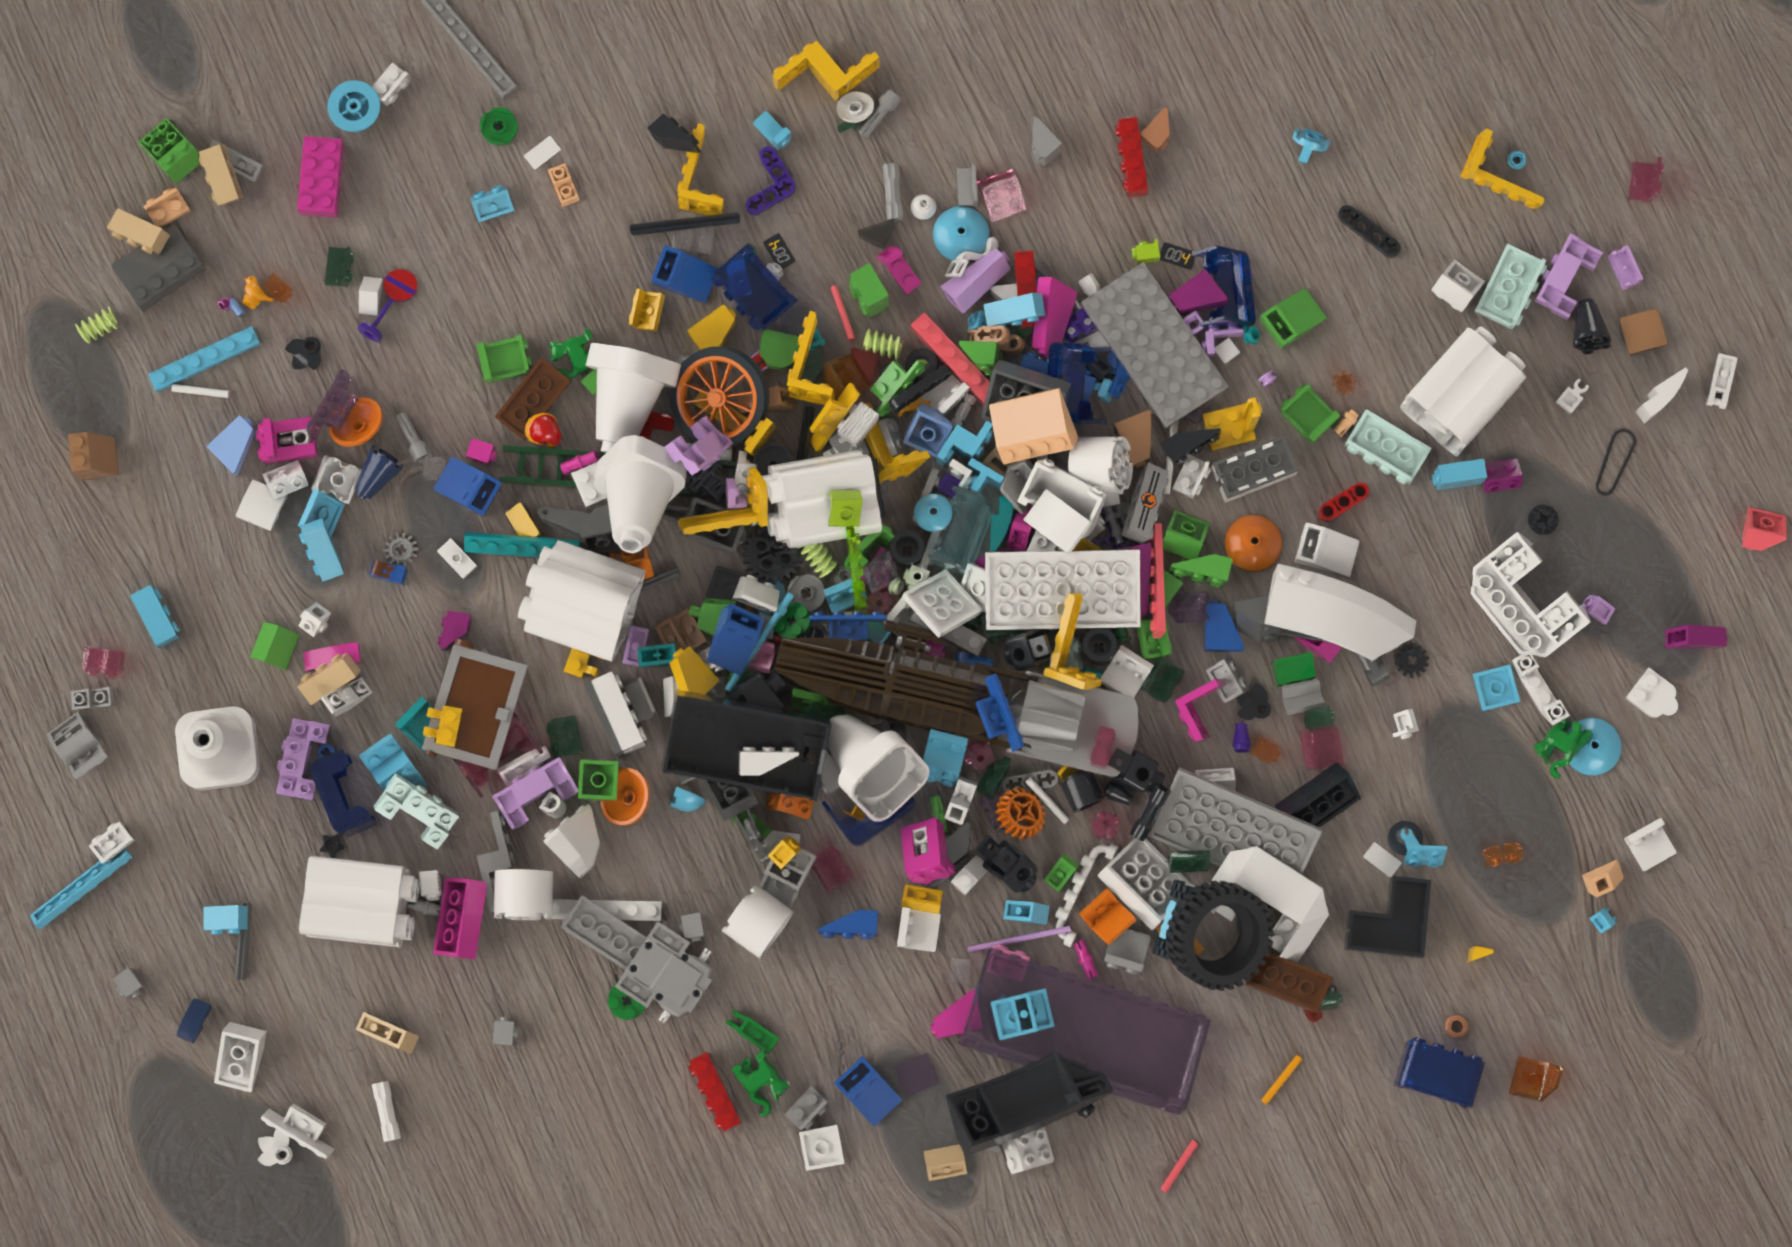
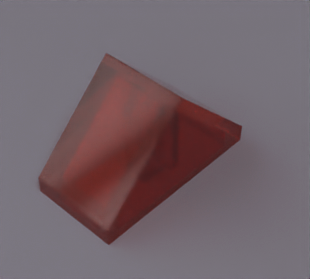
(866, 362)

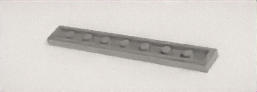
(471, 46)

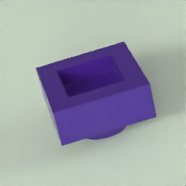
(946, 485)

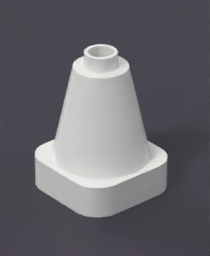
(626, 389)
(638, 486)
(230, 755)
(875, 766)

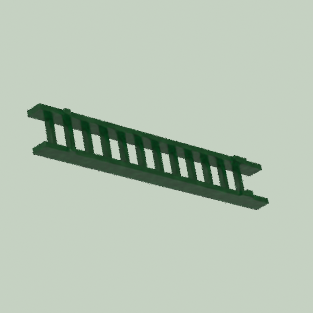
(525, 480)

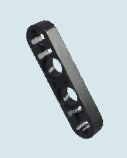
(1371, 228)
(920, 388)

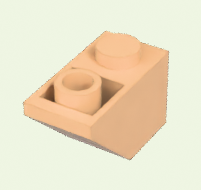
(1603, 878)

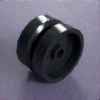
(769, 454)

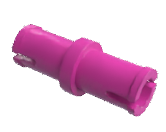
(579, 462)
(1085, 959)

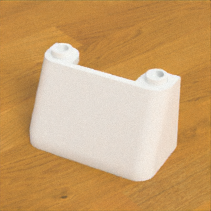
(1071, 490)

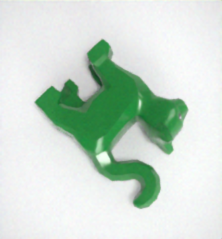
(575, 349)
(1566, 742)
(755, 1079)

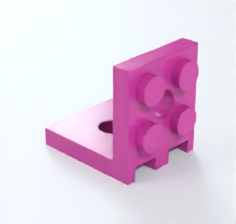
(1188, 712)

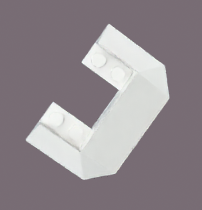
(1513, 611)
(1282, 888)

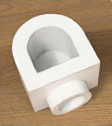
(553, 806)

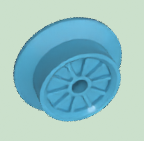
(346, 97)

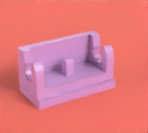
(1625, 267)

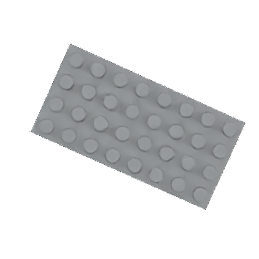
(1154, 345)
(1222, 820)

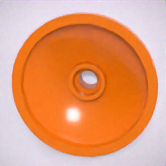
(360, 424)
(1253, 556)
(624, 810)

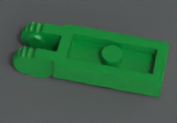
(754, 1032)

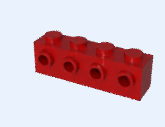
(1132, 156)
(715, 1091)

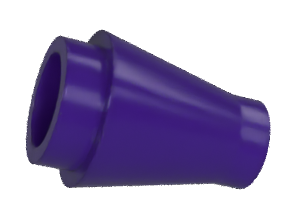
(1241, 739)

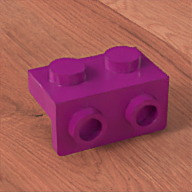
(1502, 475)

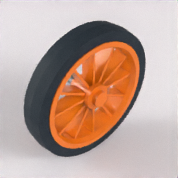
(719, 395)

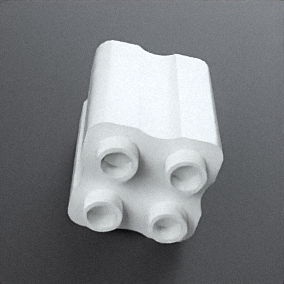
(1464, 390)
(803, 498)
(581, 599)
(358, 902)

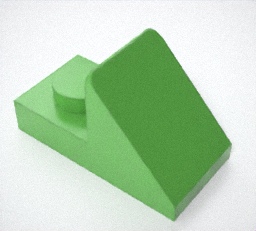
(1061, 872)

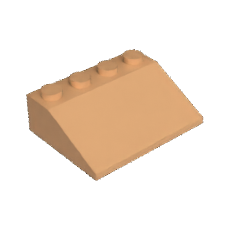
(1032, 426)

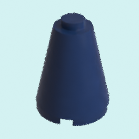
(376, 472)

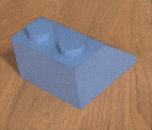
(927, 430)

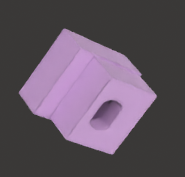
(1194, 317)

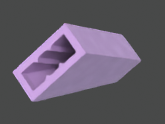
(976, 280)

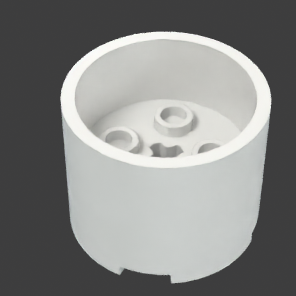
(1102, 463)
(523, 894)
(758, 921)

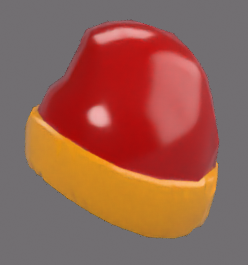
(543, 430)

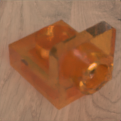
(1265, 751)

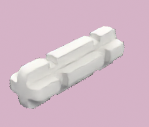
(963, 410)

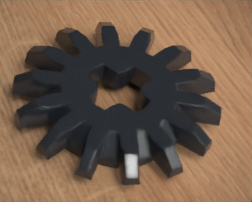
(1420, 662)

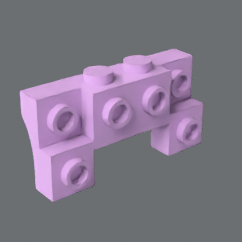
(1557, 280)
(704, 451)
(296, 758)
(531, 787)

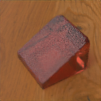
(1311, 1016)

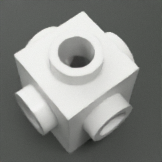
(909, 575)
(314, 619)

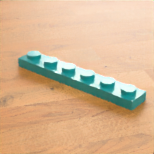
(509, 544)

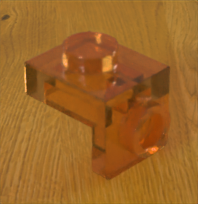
(277, 288)

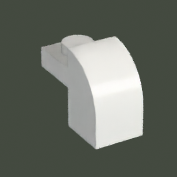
(961, 800)

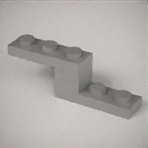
(935, 539)
(496, 860)

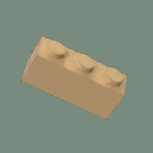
(220, 175)
(137, 232)
(328, 677)

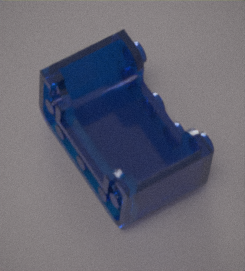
(752, 288)
(326, 777)
(1440, 1072)

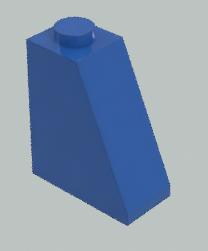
(1220, 631)

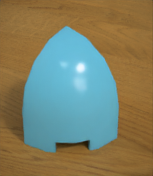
(686, 801)

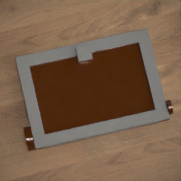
(487, 694)

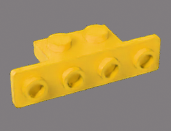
(831, 416)

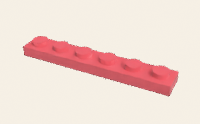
(1156, 587)

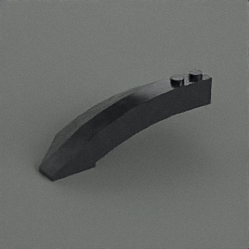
(1023, 1101)

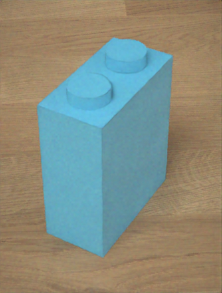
(1459, 474)

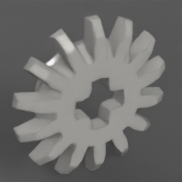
(396, 544)

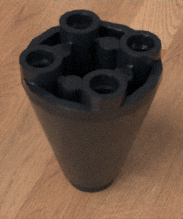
(1590, 328)

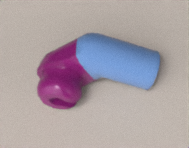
(231, 304)

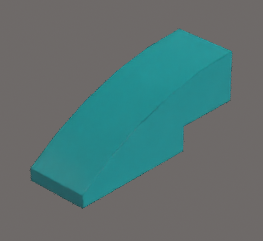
(1000, 523)

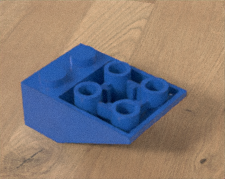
(683, 274)
(467, 486)
(734, 638)
(857, 923)
(868, 1091)

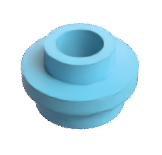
(1516, 154)

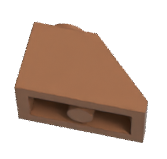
(1157, 132)

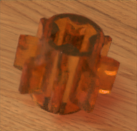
(1347, 379)

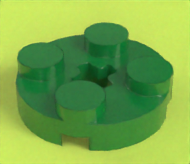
(493, 118)
(798, 629)
(621, 1011)

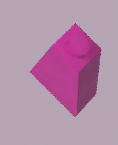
(953, 1018)

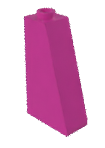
(1058, 305)

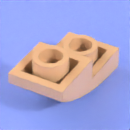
(563, 185)

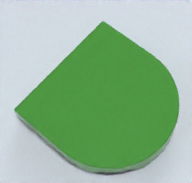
(778, 349)
(802, 699)

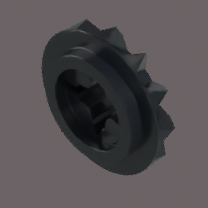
(1541, 528)

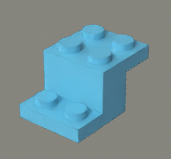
(965, 444)
(944, 757)
(388, 758)
(1022, 1014)

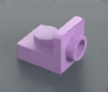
(733, 498)
(1598, 608)

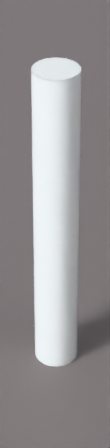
(200, 391)
(1047, 800)

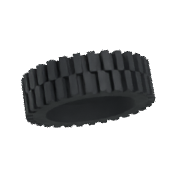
(1248, 949)

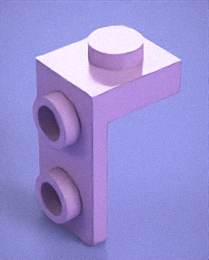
(1208, 344)

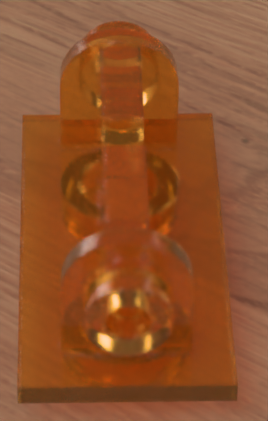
(1512, 853)

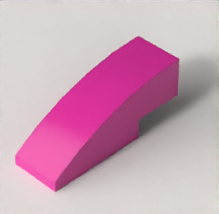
(316, 657)

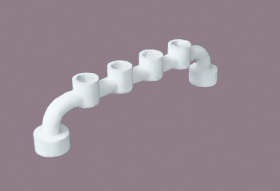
(1079, 880)

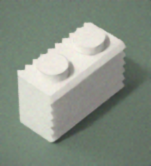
(857, 424)
(431, 884)

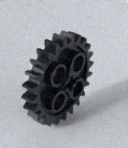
(778, 570)

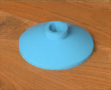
(931, 522)

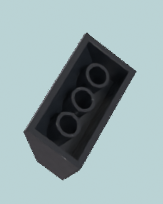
(1322, 797)

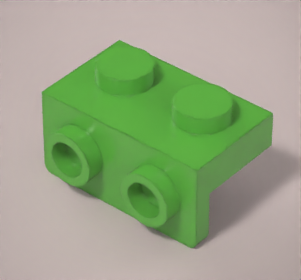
(1153, 647)

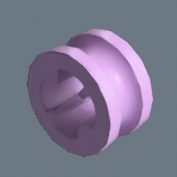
(1267, 378)

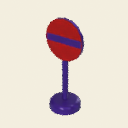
(399, 287)

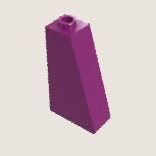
(1145, 561)

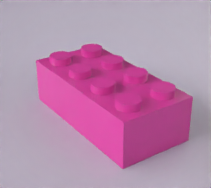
(321, 176)
(460, 918)

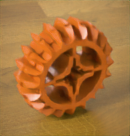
(1027, 814)

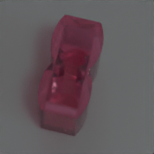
(103, 661)
(1101, 752)

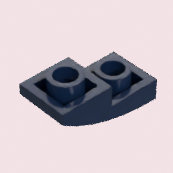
(193, 1019)

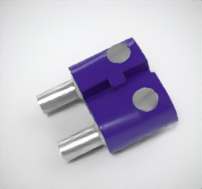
(1079, 324)

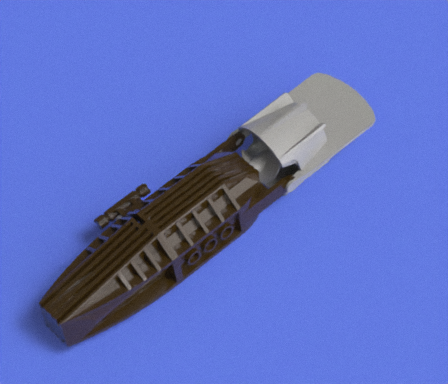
(941, 695)

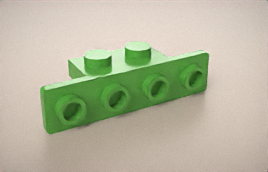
(894, 382)

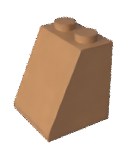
(93, 455)

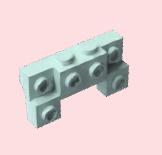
(420, 805)

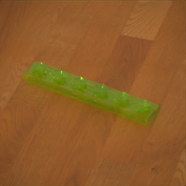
(856, 570)

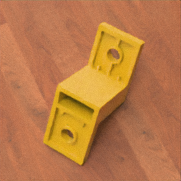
(825, 70)

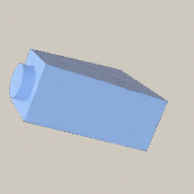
(233, 444)

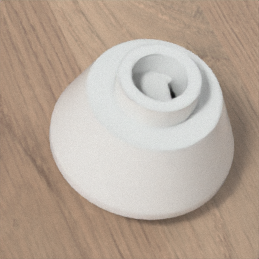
(928, 206)

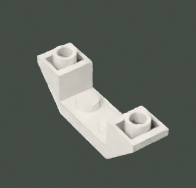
(1538, 690)

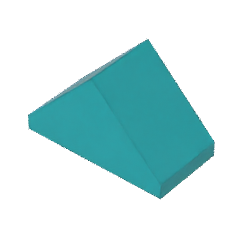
(656, 655)

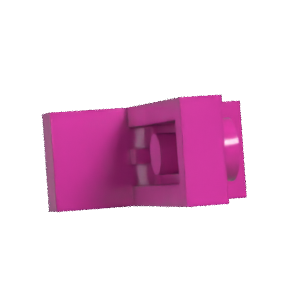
(899, 269)
(1019, 531)

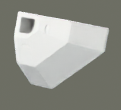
(576, 841)

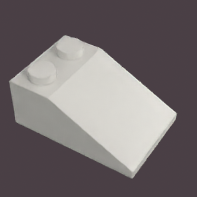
(239, 1056)

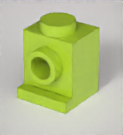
(1146, 252)

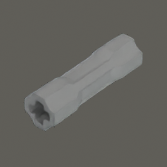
(892, 190)

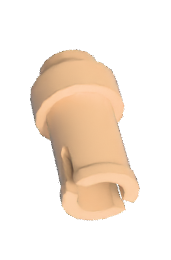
(1348, 420)

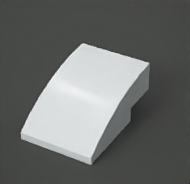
(1661, 395)
(1057, 521)

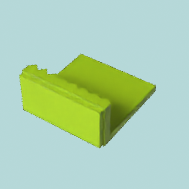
(845, 508)

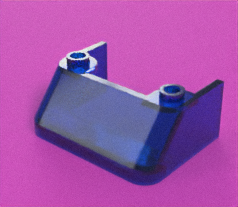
(1233, 276)
(1068, 364)
(865, 830)

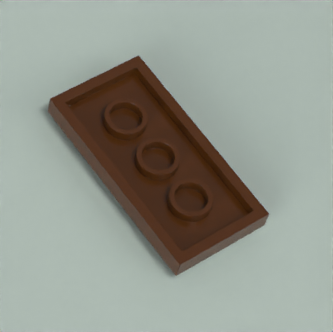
(533, 396)
(1291, 982)

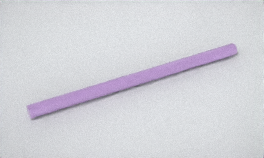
(1019, 938)

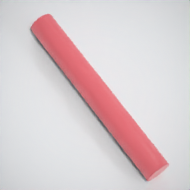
(842, 312)
(1179, 1166)

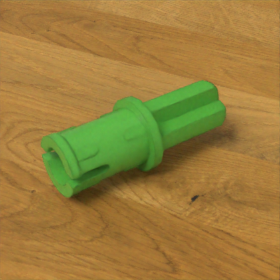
(938, 811)

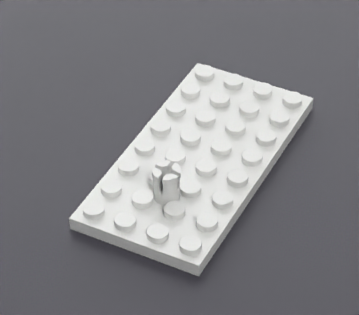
(1032, 586)

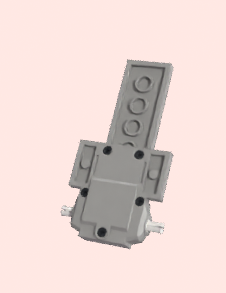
(652, 964)

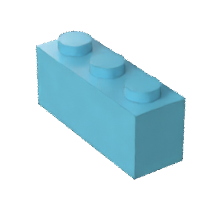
(1015, 310)
(321, 550)
(155, 616)

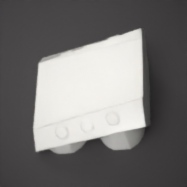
(336, 479)

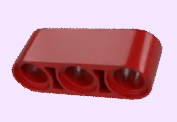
(1349, 495)

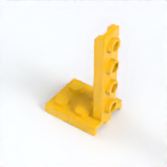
(1496, 184)
(695, 200)
(804, 388)
(1235, 422)
(755, 441)
(890, 466)
(756, 512)
(1058, 669)

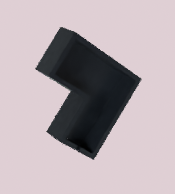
(1399, 930)

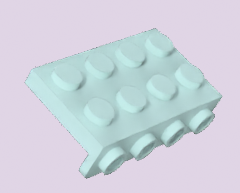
(1511, 287)
(1387, 447)

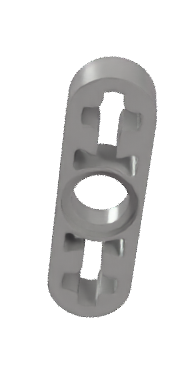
(1045, 785)

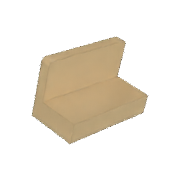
(945, 1162)

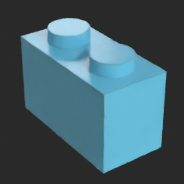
(226, 918)

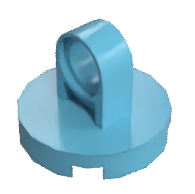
(1311, 141)

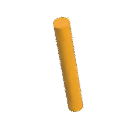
(1281, 1080)

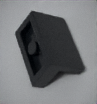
(1099, 368)

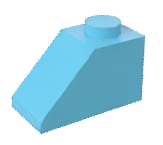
(1026, 912)

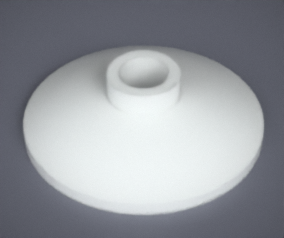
(855, 107)

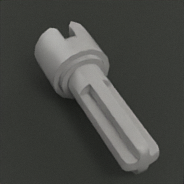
(887, 103)
(417, 448)

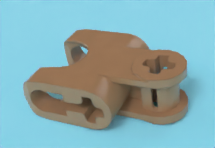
(997, 334)

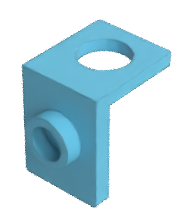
(877, 634)

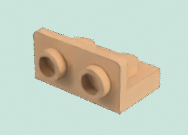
(166, 207)

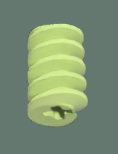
(98, 325)
(882, 344)
(820, 558)

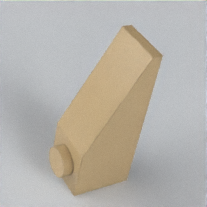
(387, 1033)

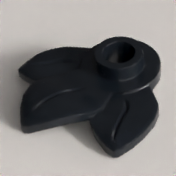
(303, 355)
(1251, 702)

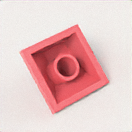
(1763, 529)

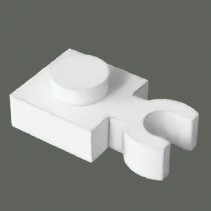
(1570, 398)

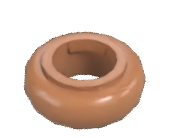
(1464, 1023)

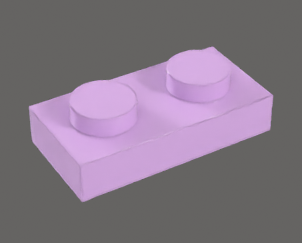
(636, 638)

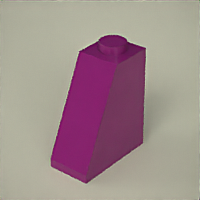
(1198, 295)
(1696, 637)

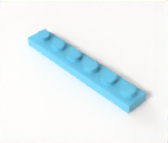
(204, 359)
(77, 889)

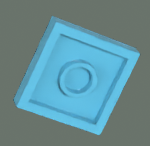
(1496, 688)

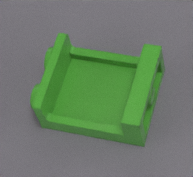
(504, 359)
(1308, 413)
(882, 538)

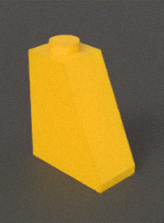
(713, 329)
(691, 672)

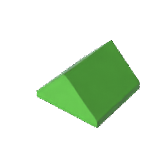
(275, 645)

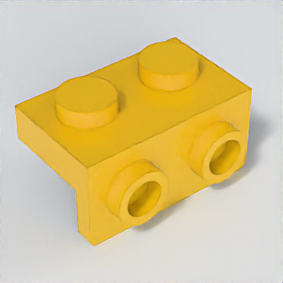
(646, 310)

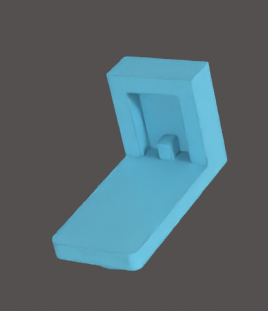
(772, 130)

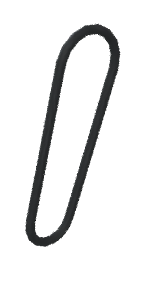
(1605, 460)

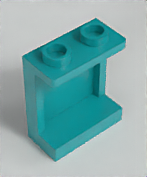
(414, 720)

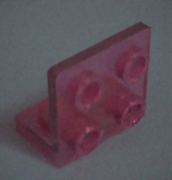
(1645, 180)
(1002, 195)
(1321, 748)

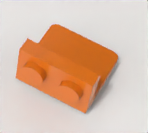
(789, 804)
(1107, 917)

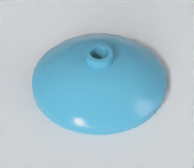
(952, 243)
(1605, 756)

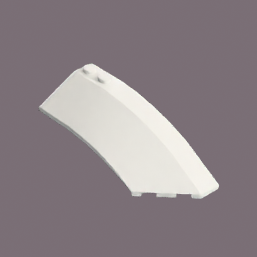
(1336, 612)

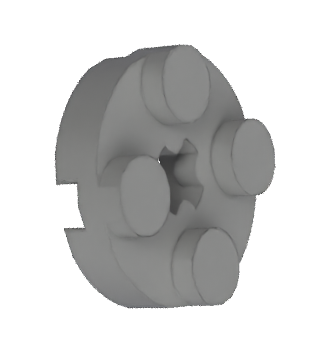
(807, 582)

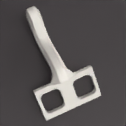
(964, 258)

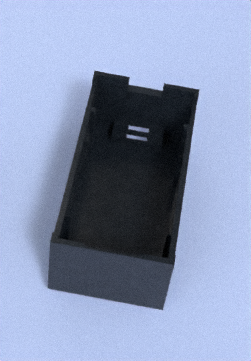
(711, 730)

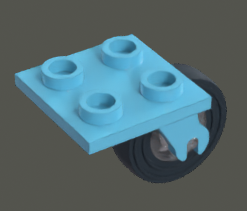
(1407, 838)

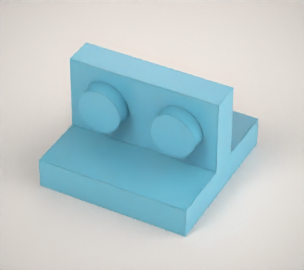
(982, 476)
(322, 506)

